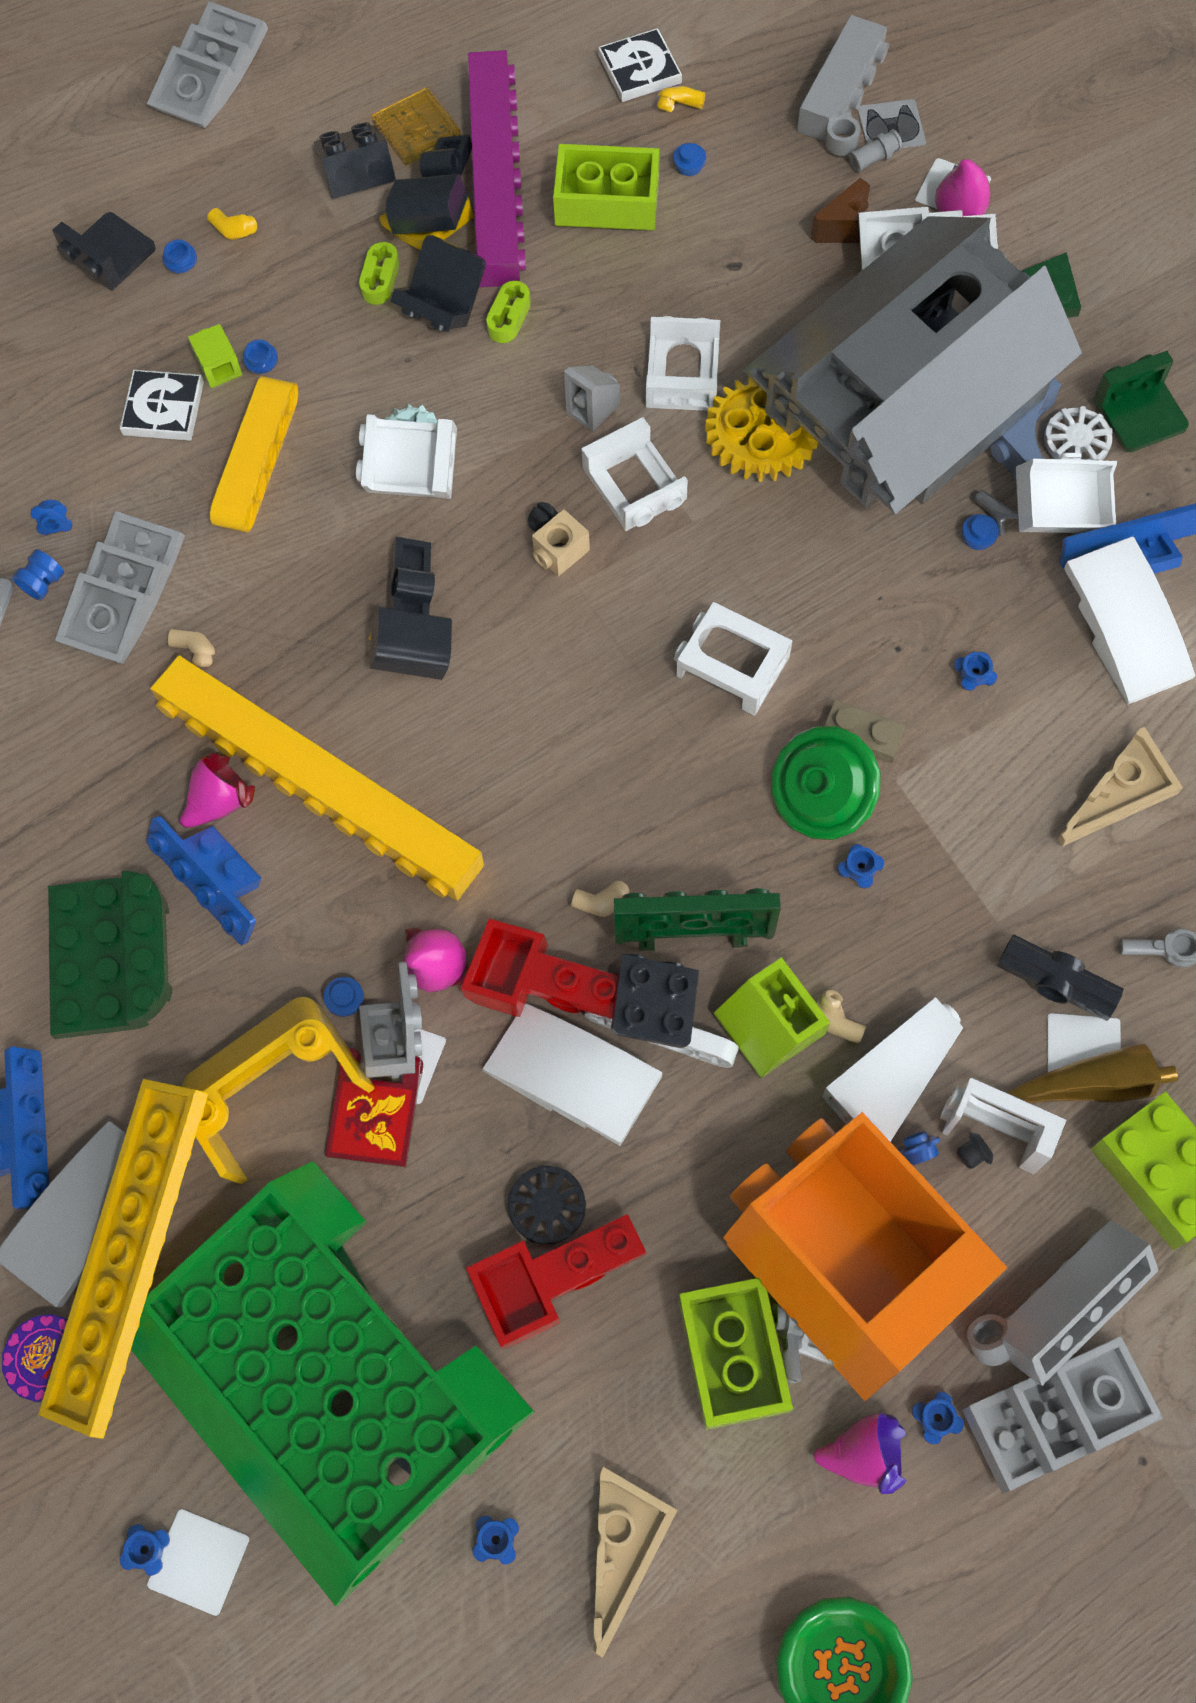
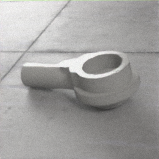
(1177, 947)
(792, 1342)

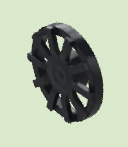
(546, 1205)

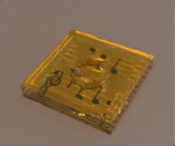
(414, 125)

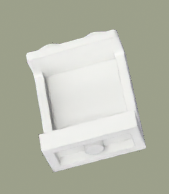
(407, 457)

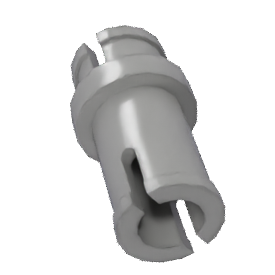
(879, 149)

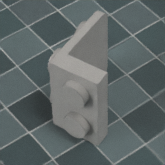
(389, 1031)

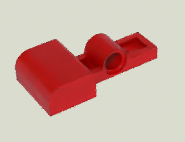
(514, 965)
(520, 1290)

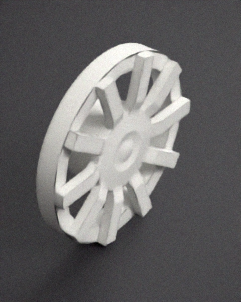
(1078, 436)

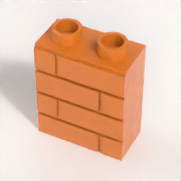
(859, 1250)

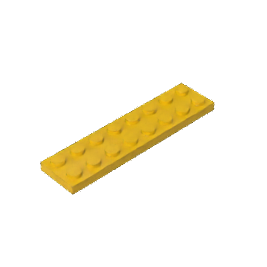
(122, 1258)

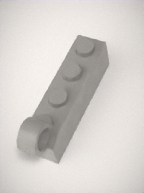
(842, 84)
(1068, 1305)

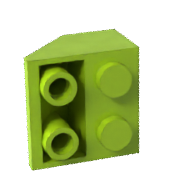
(772, 1018)

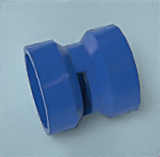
(38, 574)

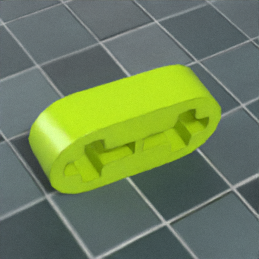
(372, 272)
(515, 314)

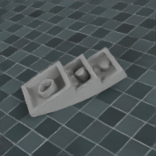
(207, 65)
(119, 588)
(57, 1231)
(1073, 1414)

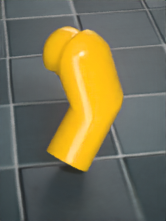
(681, 95)
(233, 226)

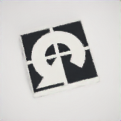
(639, 65)
(162, 405)

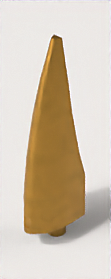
(1107, 1077)

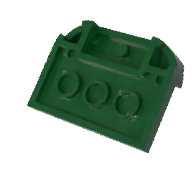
(706, 915)
(107, 955)

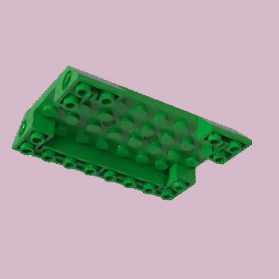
(271, 1408)

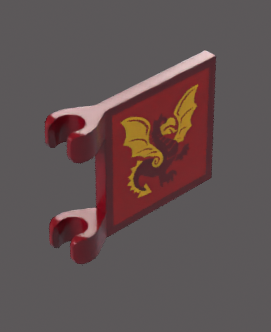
(374, 1124)

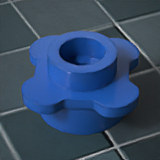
(51, 517)
(979, 661)
(871, 861)
(919, 1147)
(939, 1405)
(486, 1549)
(134, 1558)

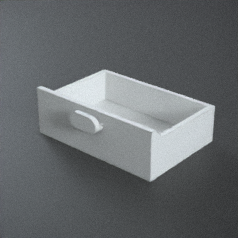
(1065, 494)

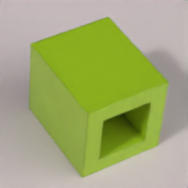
(215, 355)

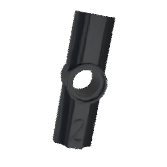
(1060, 977)

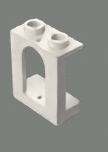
(682, 392)
(618, 447)
(751, 690)
(1040, 1139)

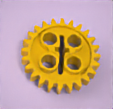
(758, 431)

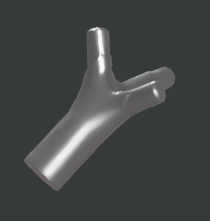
(996, 509)

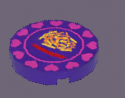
(31, 1355)

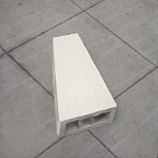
(896, 1070)

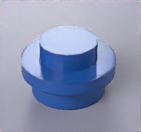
(689, 159)
(179, 256)
(260, 357)
(980, 531)
(343, 996)

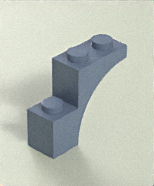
(1020, 442)

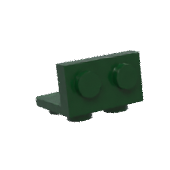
(1139, 402)

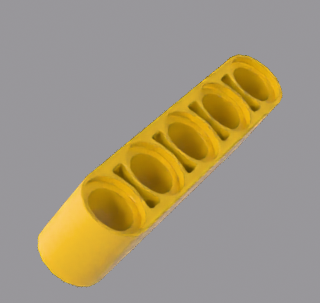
(254, 454)

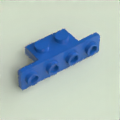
(1151, 533)
(210, 872)
(23, 1127)

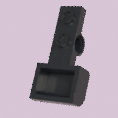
(436, 197)
(405, 634)

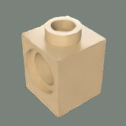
(563, 530)

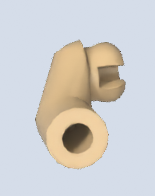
(196, 643)

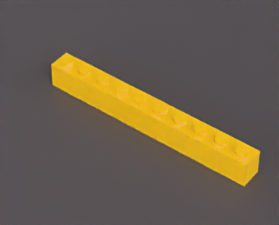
(318, 778)

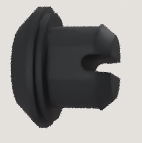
(541, 515)
(975, 1151)

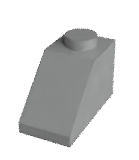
(590, 395)

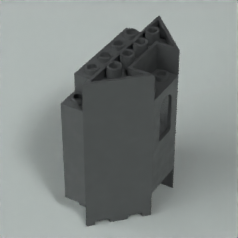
(911, 402)

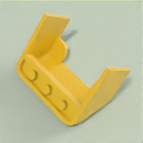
(295, 1028)

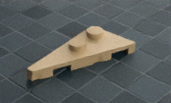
(1132, 784)
(628, 1538)

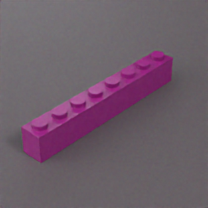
(494, 167)

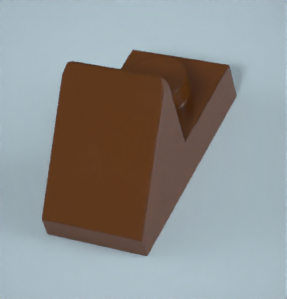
(840, 218)

